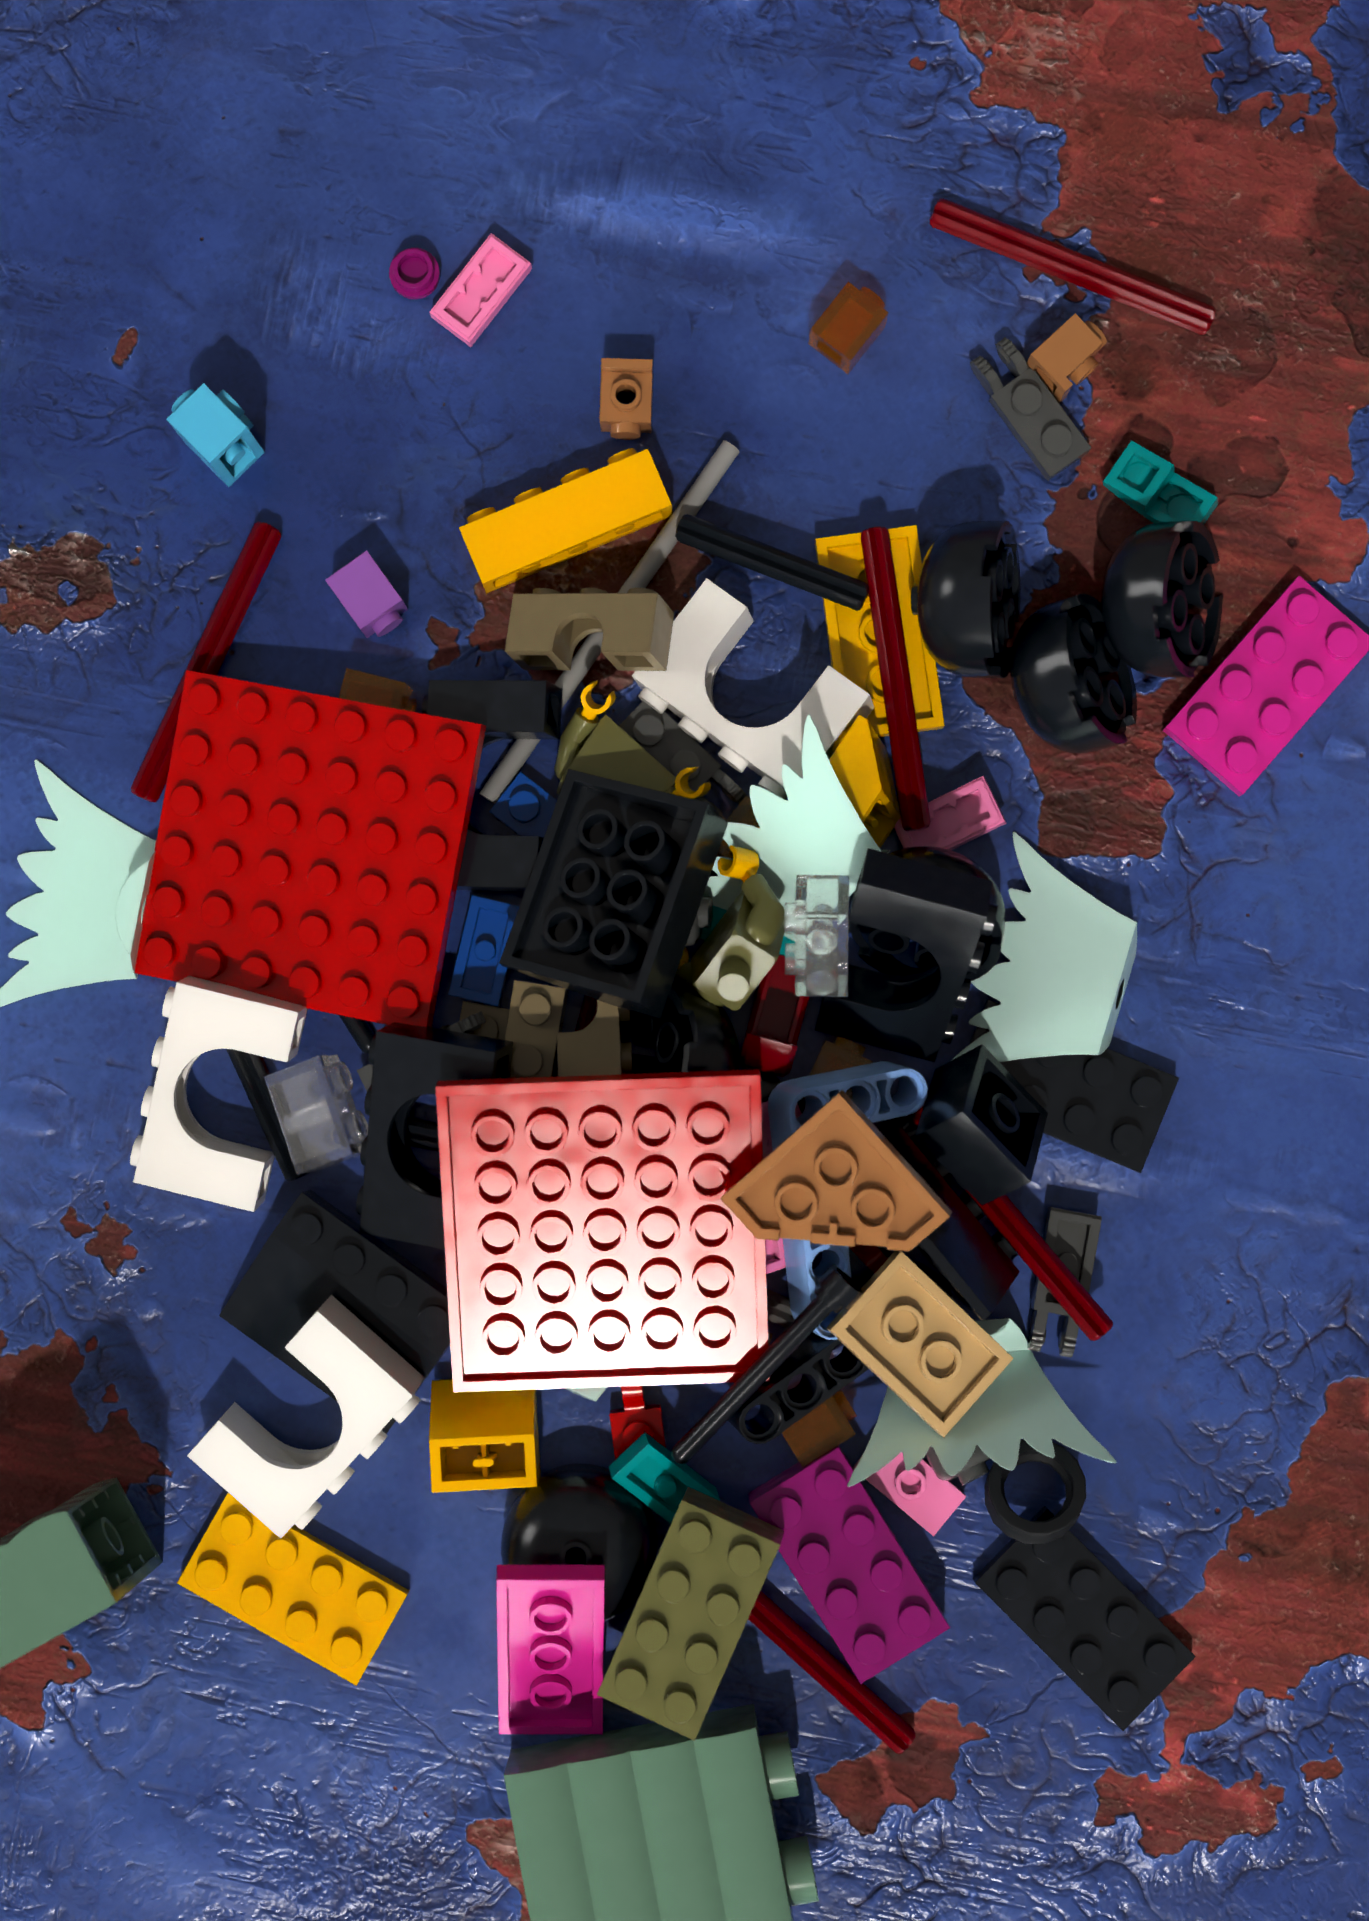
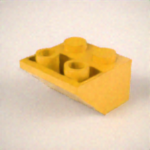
(867, 778)
(483, 1439)

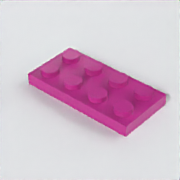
(1269, 686)
(550, 1648)

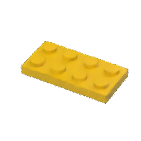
(852, 631)
(294, 1589)

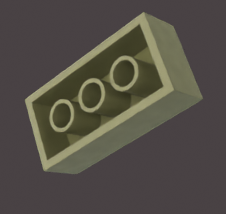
(691, 1613)

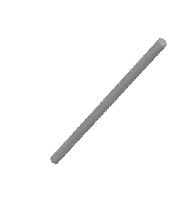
(638, 578)

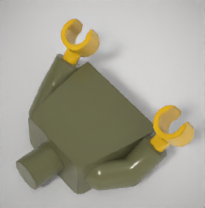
(611, 753)
(742, 942)

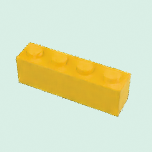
(566, 519)

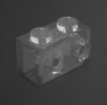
(821, 935)
(317, 1112)

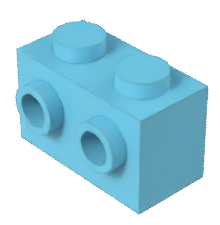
(216, 431)

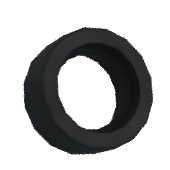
(1037, 1531)

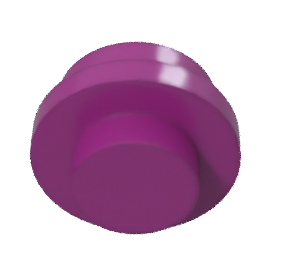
(414, 273)

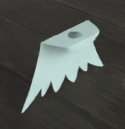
(798, 836)
(90, 897)
(1062, 971)
(1012, 1408)

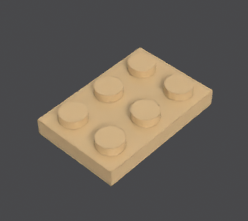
(920, 1343)

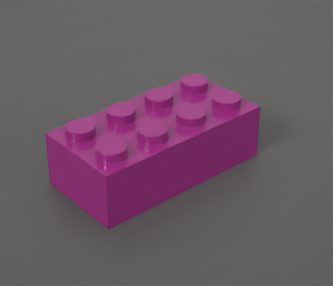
(849, 1563)

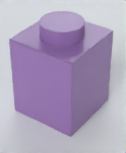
(368, 596)

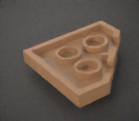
(837, 1187)

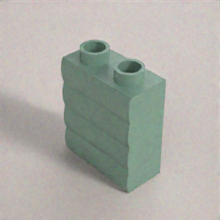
(69, 1566)
(659, 1824)

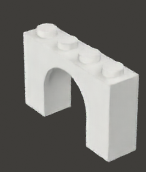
(698, 646)
(175, 1148)
(284, 1482)

